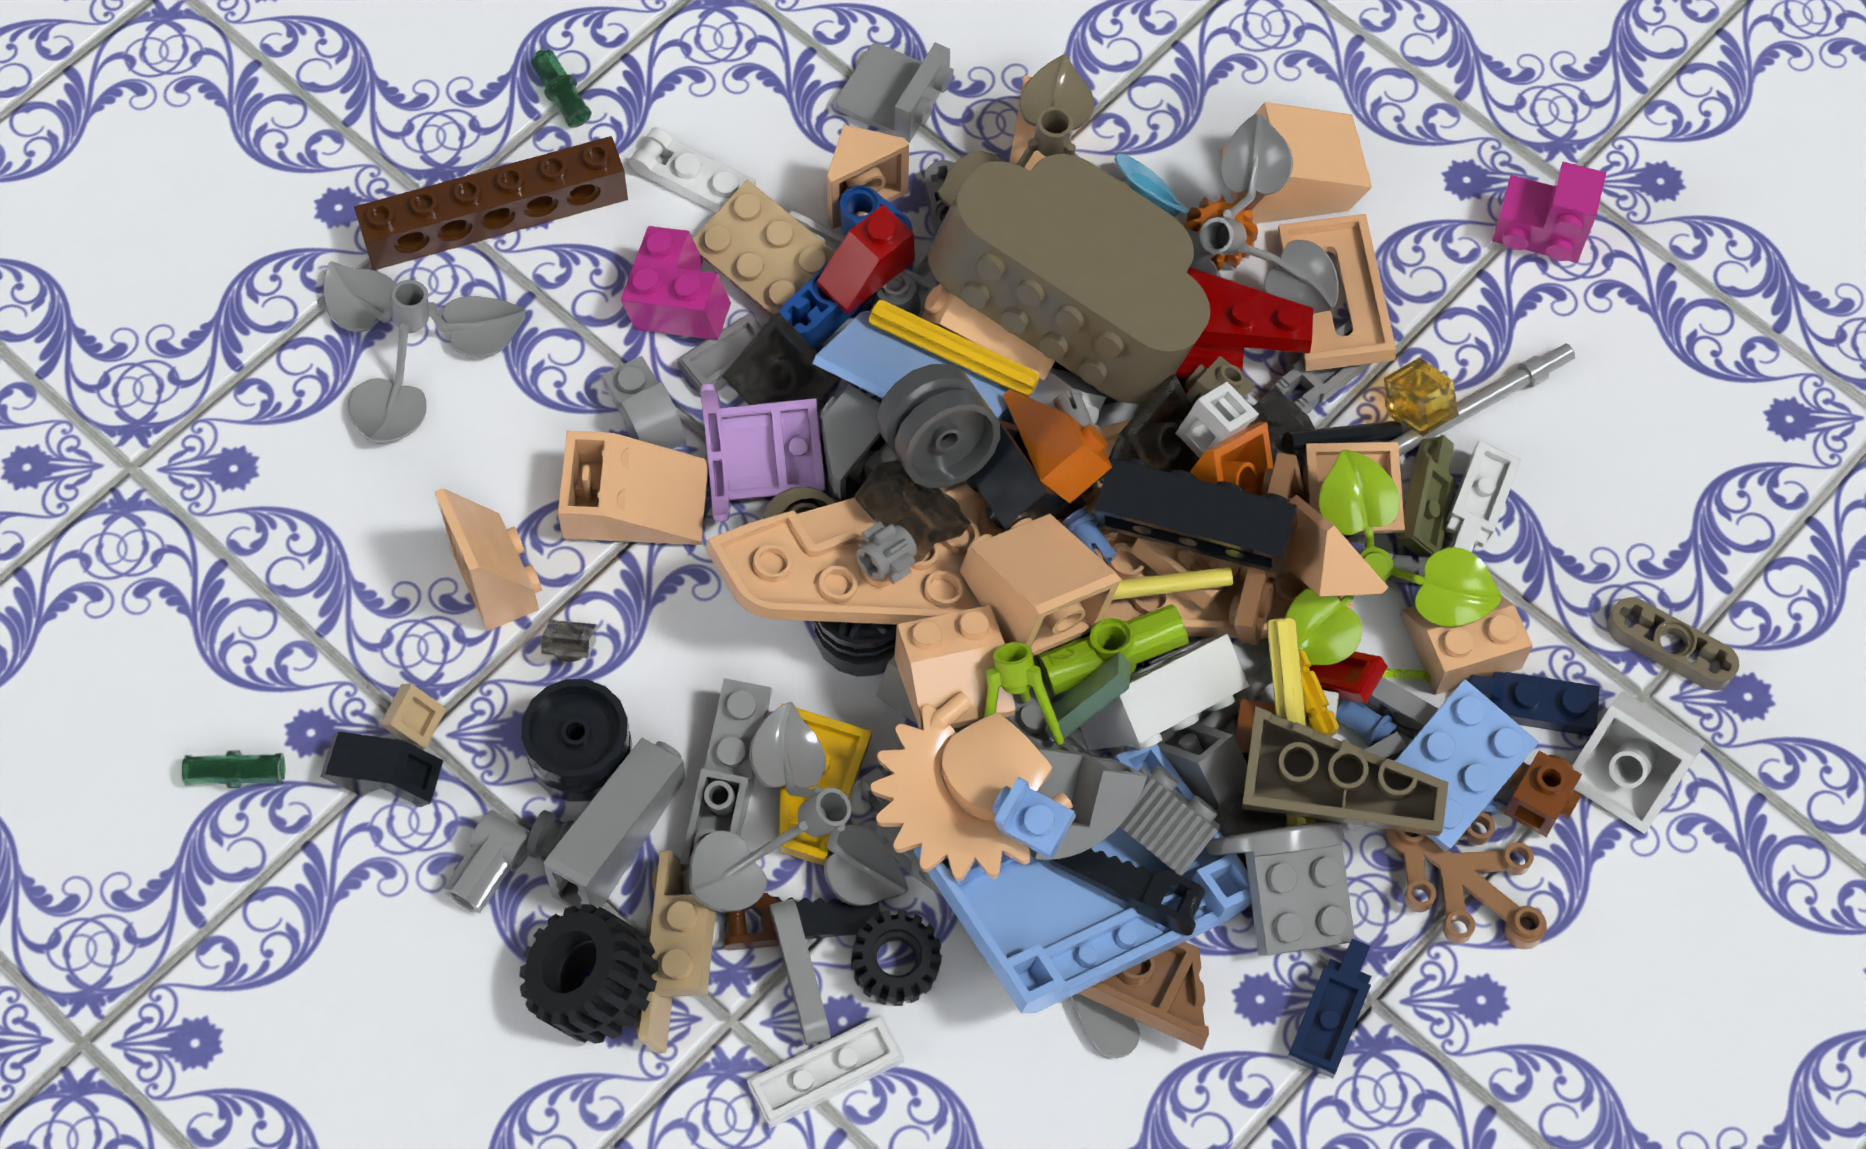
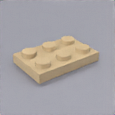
(761, 248)

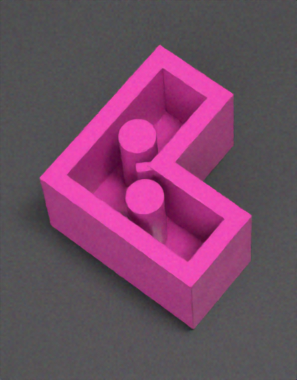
(1548, 216)
(670, 291)

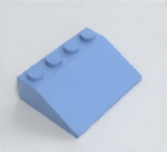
(879, 359)

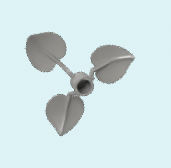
(1263, 162)
(362, 296)
(791, 755)

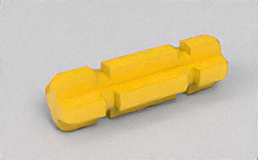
(1316, 701)

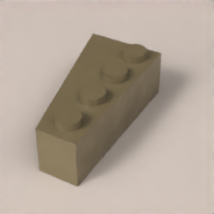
(1332, 780)

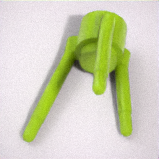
(1017, 674)

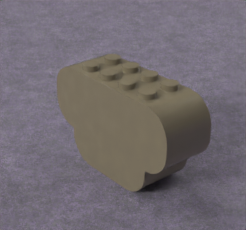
(1075, 270)

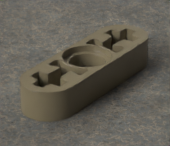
(1692, 638)

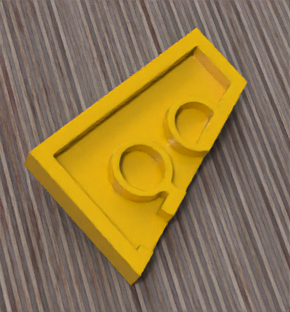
(844, 752)

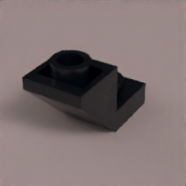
(373, 762)

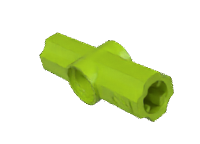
(1135, 639)

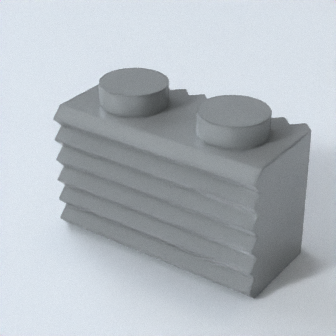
(1169, 822)

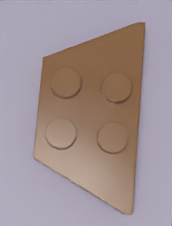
(1161, 994)

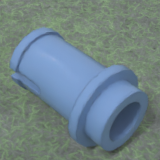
(1085, 529)
(1365, 721)

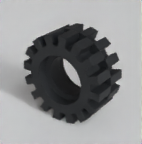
(899, 928)

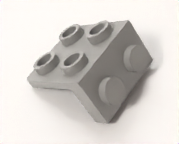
(896, 89)

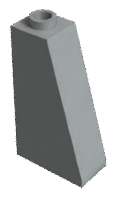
(614, 825)

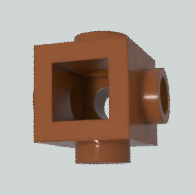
(1543, 792)

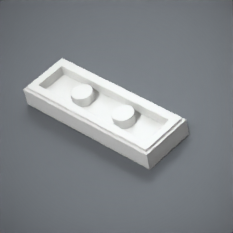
(825, 1071)

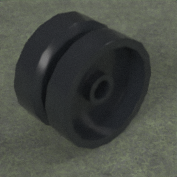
(575, 738)

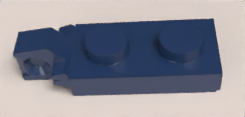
(1542, 701)
(1332, 1012)

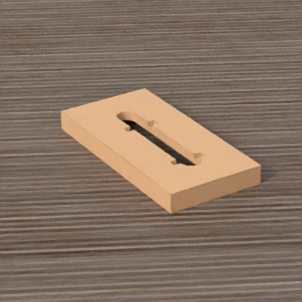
(1371, 328)

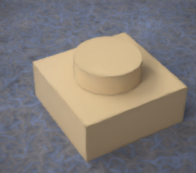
(413, 716)

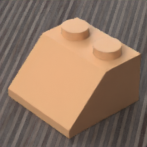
(1477, 648)
(949, 656)

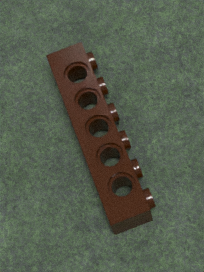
(492, 203)

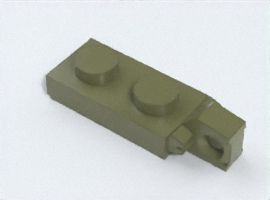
(1428, 497)

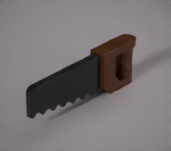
(817, 919)

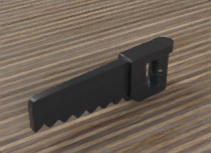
(1138, 887)

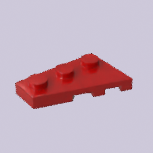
(1253, 317)

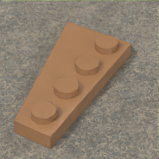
(1252, 608)

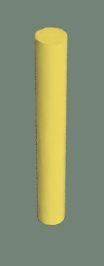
(1174, 583)

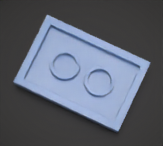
(1473, 750)

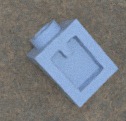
(1032, 818)

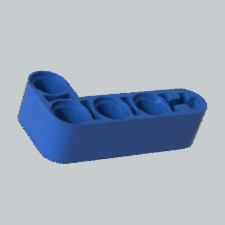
(807, 309)

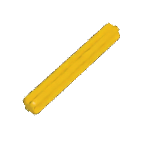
(954, 348)

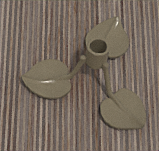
(1054, 103)

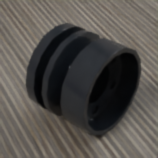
(856, 647)

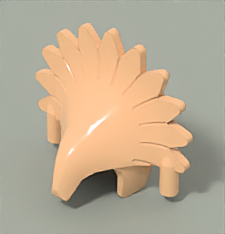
(948, 786)

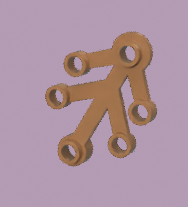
(1461, 872)

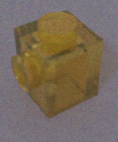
(1420, 397)

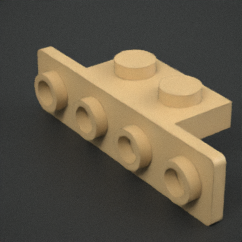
(682, 943)

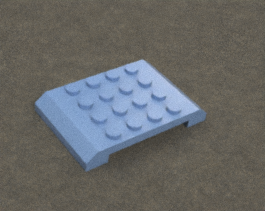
(1061, 935)

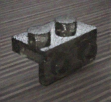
(924, 512)

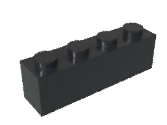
(1196, 515)

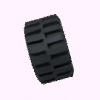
(612, 991)

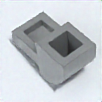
(644, 404)

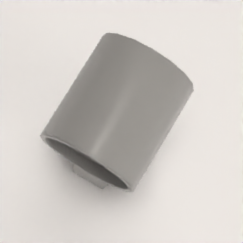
(494, 850)

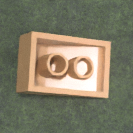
(489, 560)

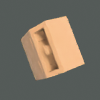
(630, 491)

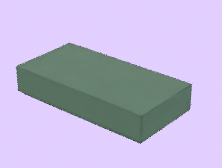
(1092, 694)

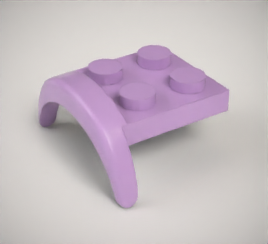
(760, 449)

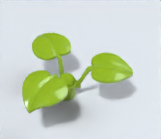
(1454, 582)

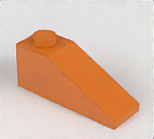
(1061, 449)

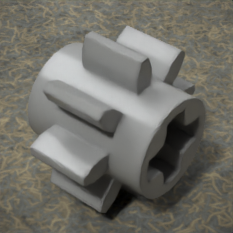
(886, 552)

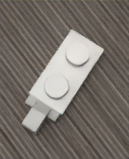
(1481, 496)

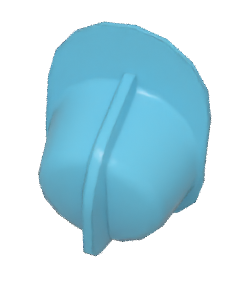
(1148, 184)

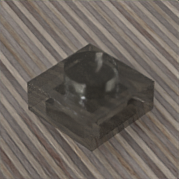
(568, 640)

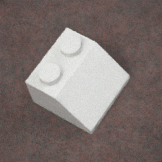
(1634, 761)

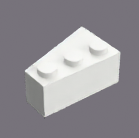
(1169, 695)

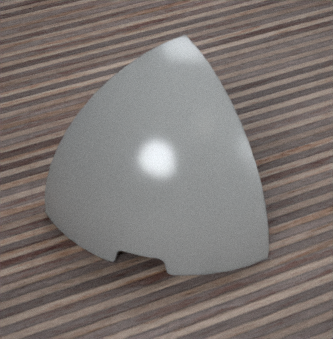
(1098, 788)

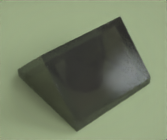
(780, 368)
(1153, 431)

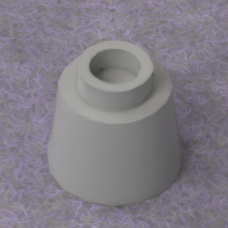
(900, 292)

